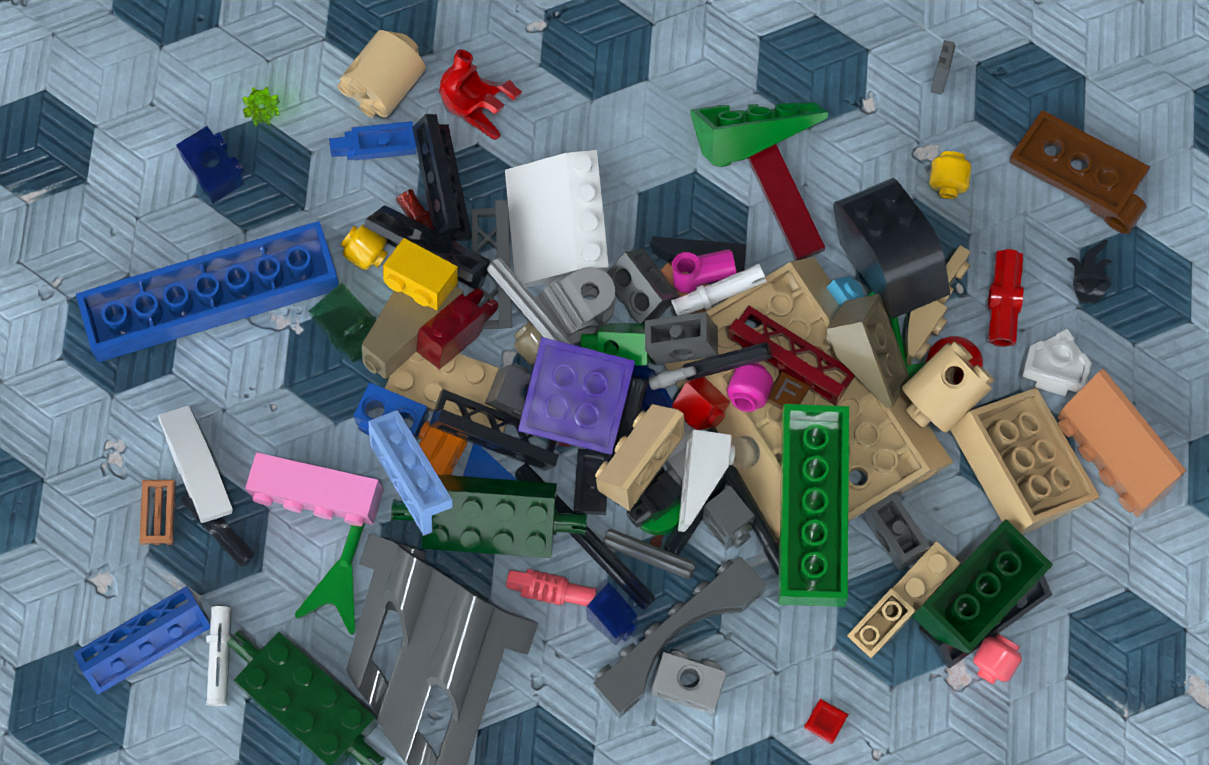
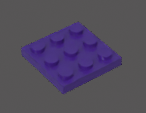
(576, 396)

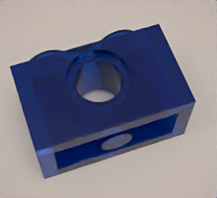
(215, 180)

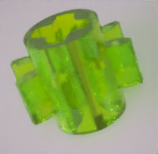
(264, 114)

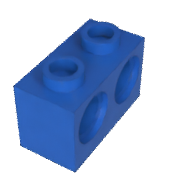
(389, 401)

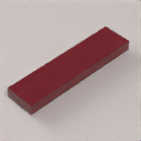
(786, 203)

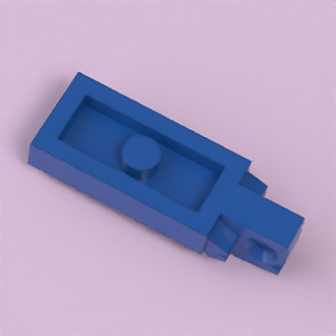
(375, 142)

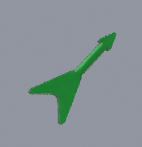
(337, 585)

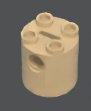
(382, 73)
(936, 394)

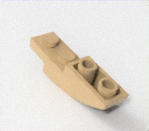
(930, 318)
(903, 600)

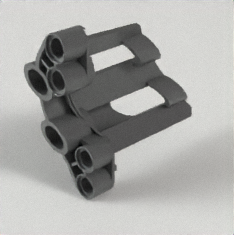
(447, 642)

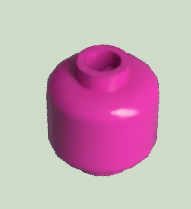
(750, 387)

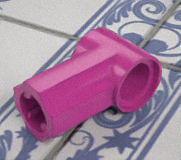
(704, 269)

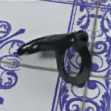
(1088, 281)

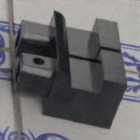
(657, 499)

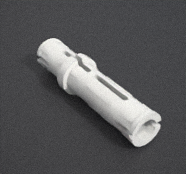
(718, 291)
(217, 694)

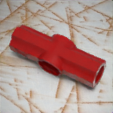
(1005, 298)

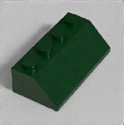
(983, 589)

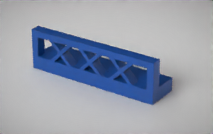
(143, 643)

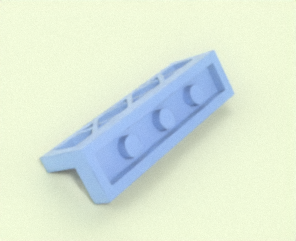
(408, 469)

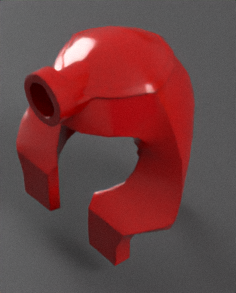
(466, 92)

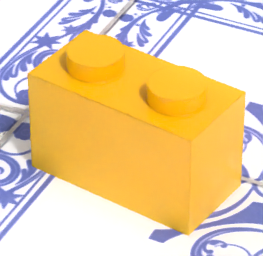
(420, 274)

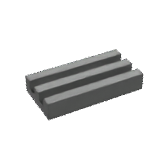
(943, 67)

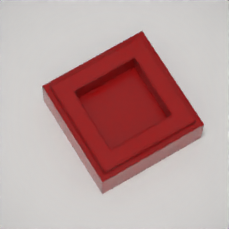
(826, 721)

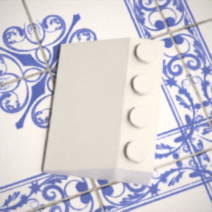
(556, 217)

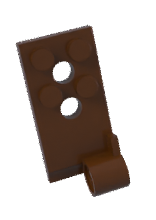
(1104, 185)

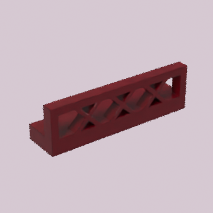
(787, 361)

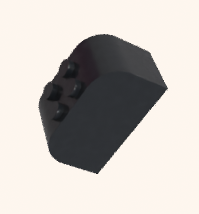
(892, 246)

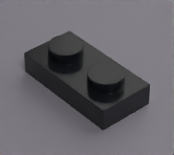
(587, 497)

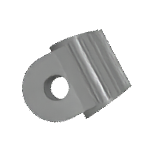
(567, 304)

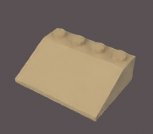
(1023, 461)

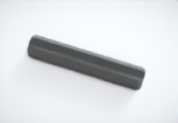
(649, 554)

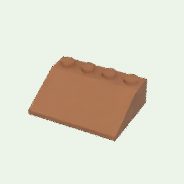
(1120, 444)

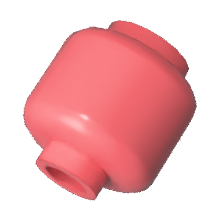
(997, 659)

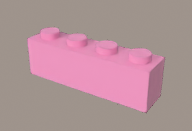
(314, 489)

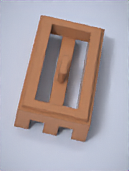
(157, 539)

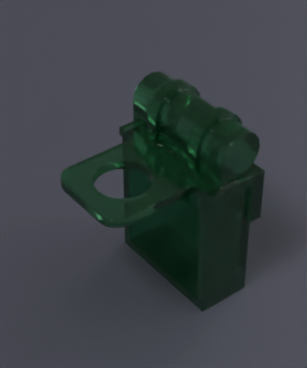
(343, 321)

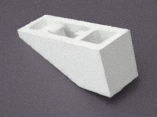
(705, 463)

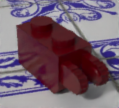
(454, 328)

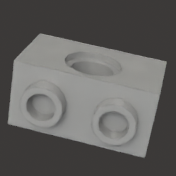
(701, 697)

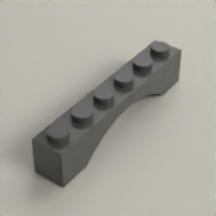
(728, 593)

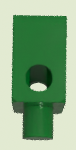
(628, 336)

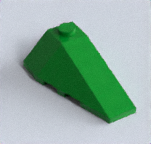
(738, 134)

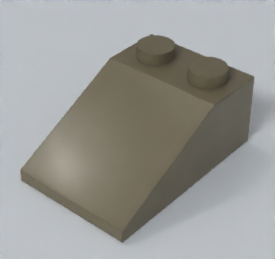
(869, 347)

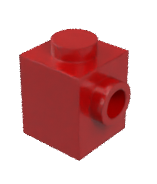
(701, 404)

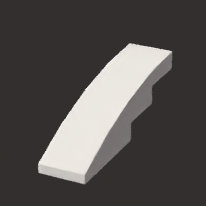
(195, 464)

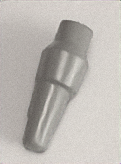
(670, 377)

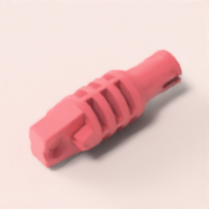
(549, 588)

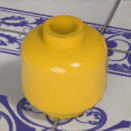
(950, 174)
(364, 247)

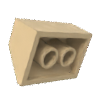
(641, 455)

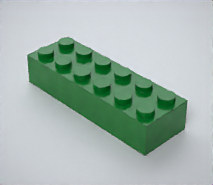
(814, 505)

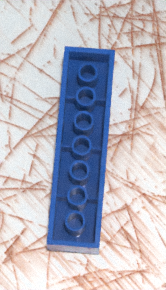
(207, 291)

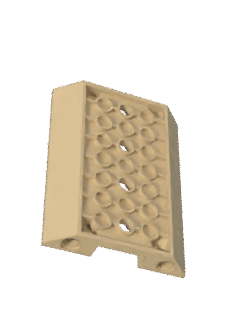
(882, 440)

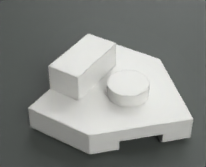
(1057, 364)

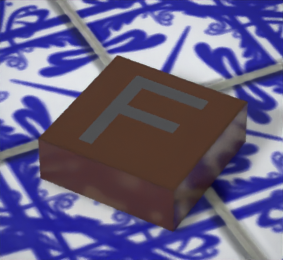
(787, 391)

